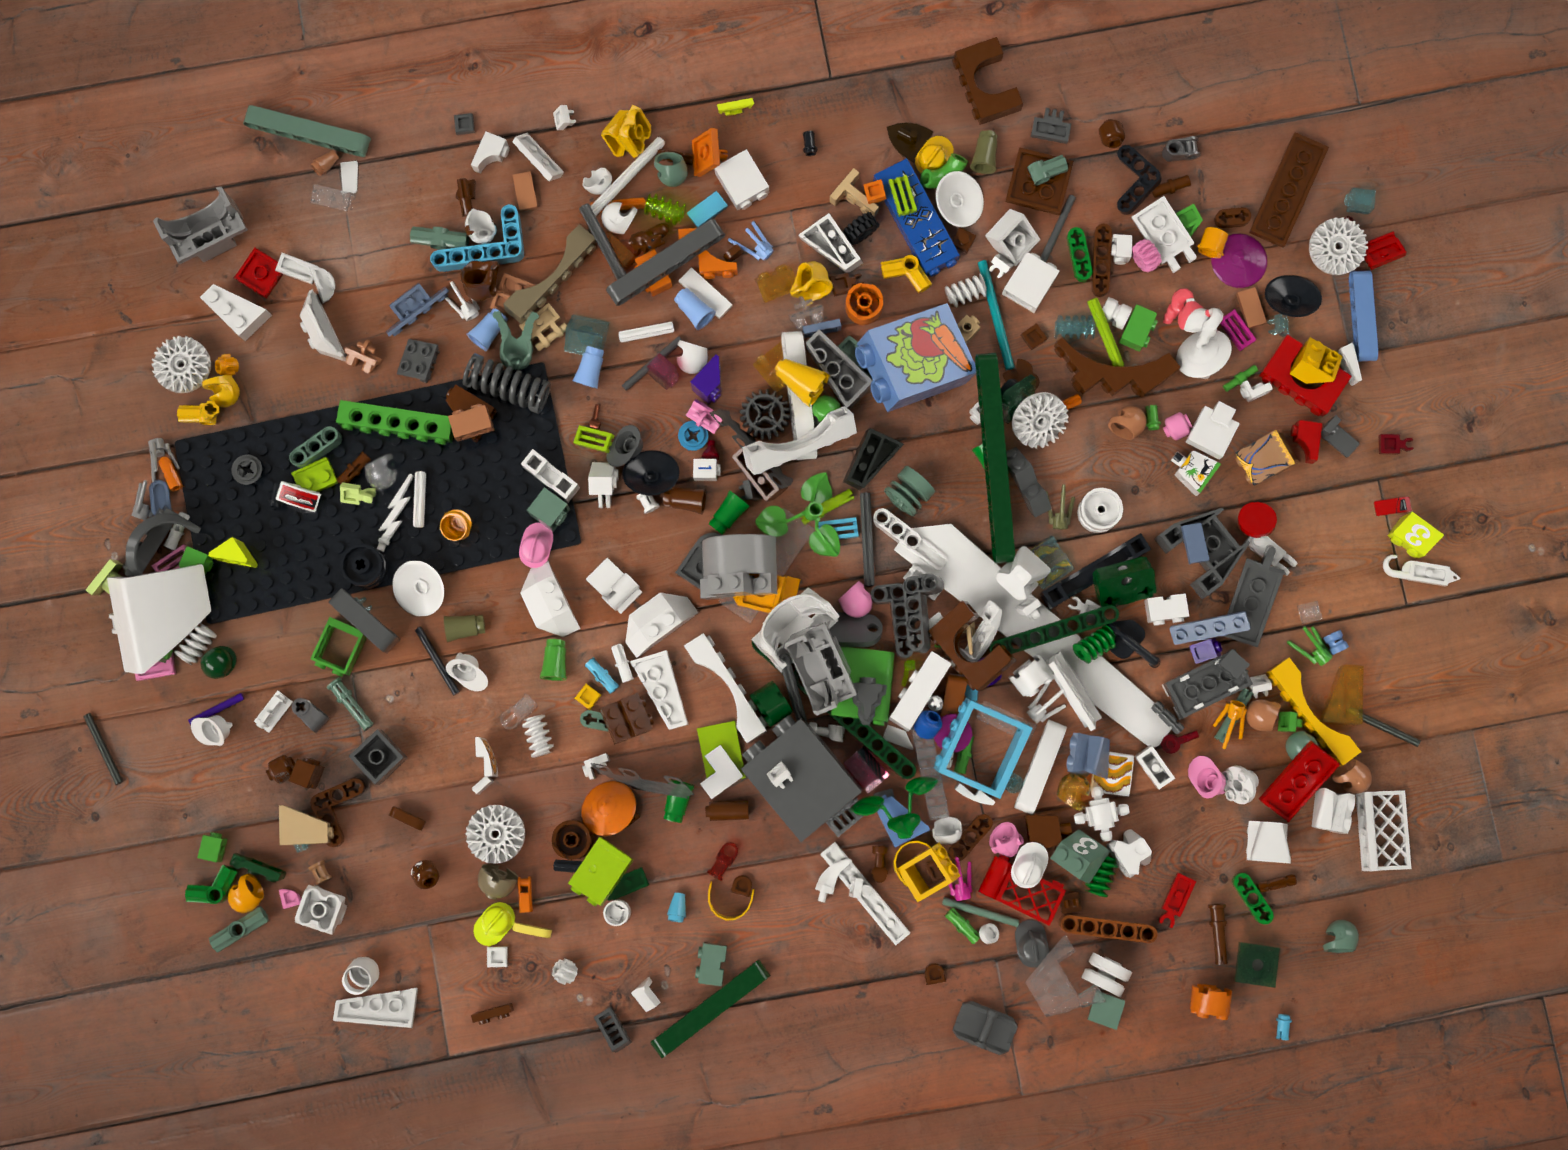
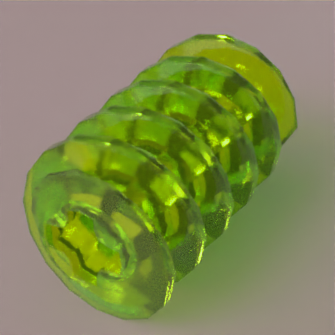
(664, 209)

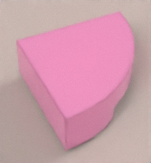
(289, 898)

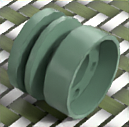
(906, 494)

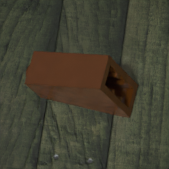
(463, 400)

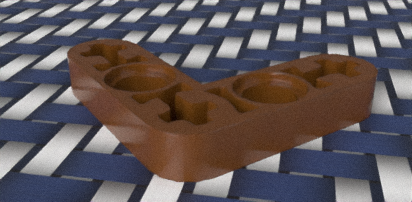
(327, 808)

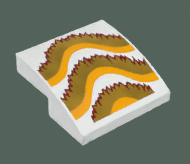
(484, 751)
(1119, 775)

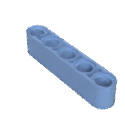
(1363, 315)

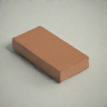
(525, 191)
(1251, 308)

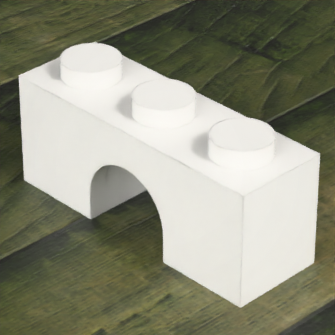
(550, 476)

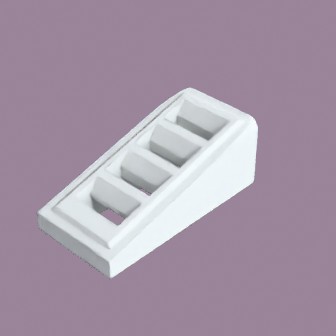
(1350, 363)

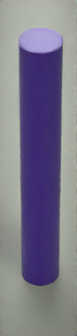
(220, 707)

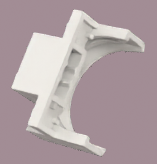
(791, 617)

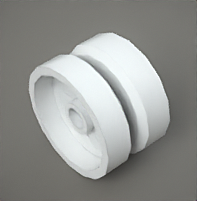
(1090, 516)
(1107, 973)

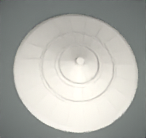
(959, 199)
(1206, 360)
(418, 588)

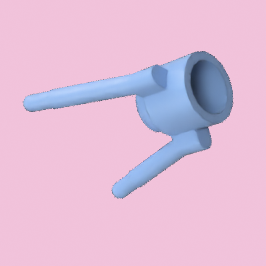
(763, 249)

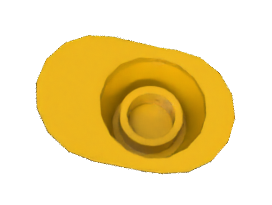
(934, 154)

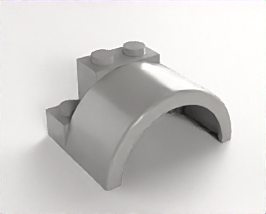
(730, 561)

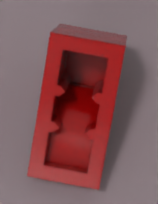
(1308, 436)

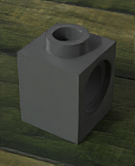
(1233, 665)

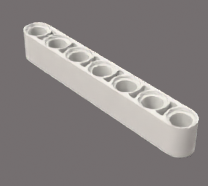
(801, 414)

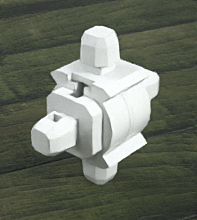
(1101, 814)

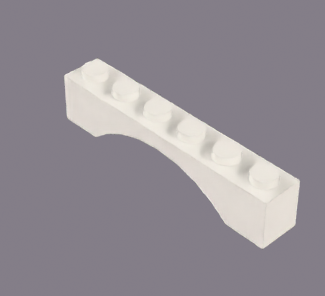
(834, 427)
(747, 721)

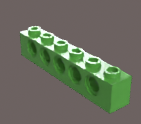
(348, 411)

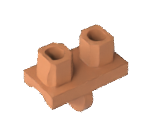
(363, 354)

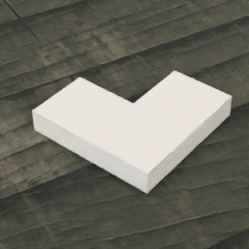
(725, 774)

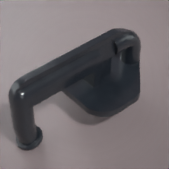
(1128, 639)

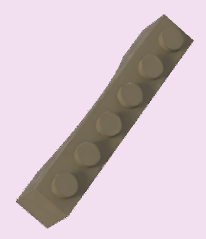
(524, 301)

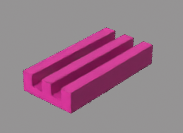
(1230, 333)

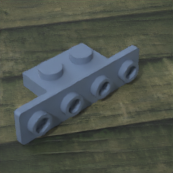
(412, 304)
(1210, 628)

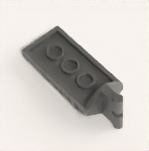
(1256, 595)

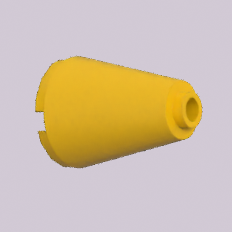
(802, 380)

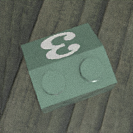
(1080, 855)

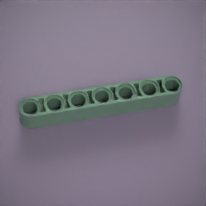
(307, 131)

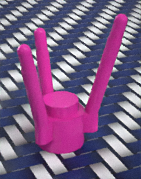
(962, 890)

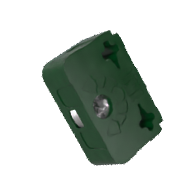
(1124, 582)

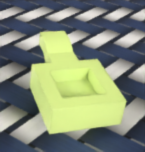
(354, 495)

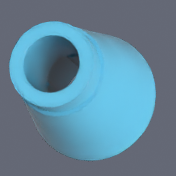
(677, 908)

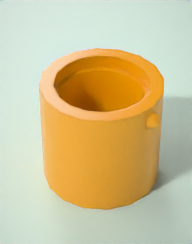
(1213, 242)

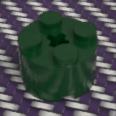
(771, 703)

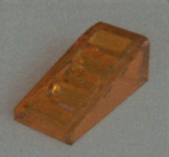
(624, 255)

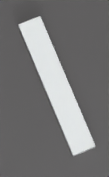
(871, 902)

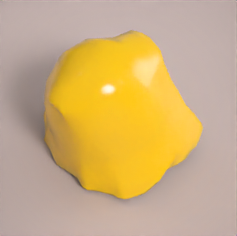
(811, 281)

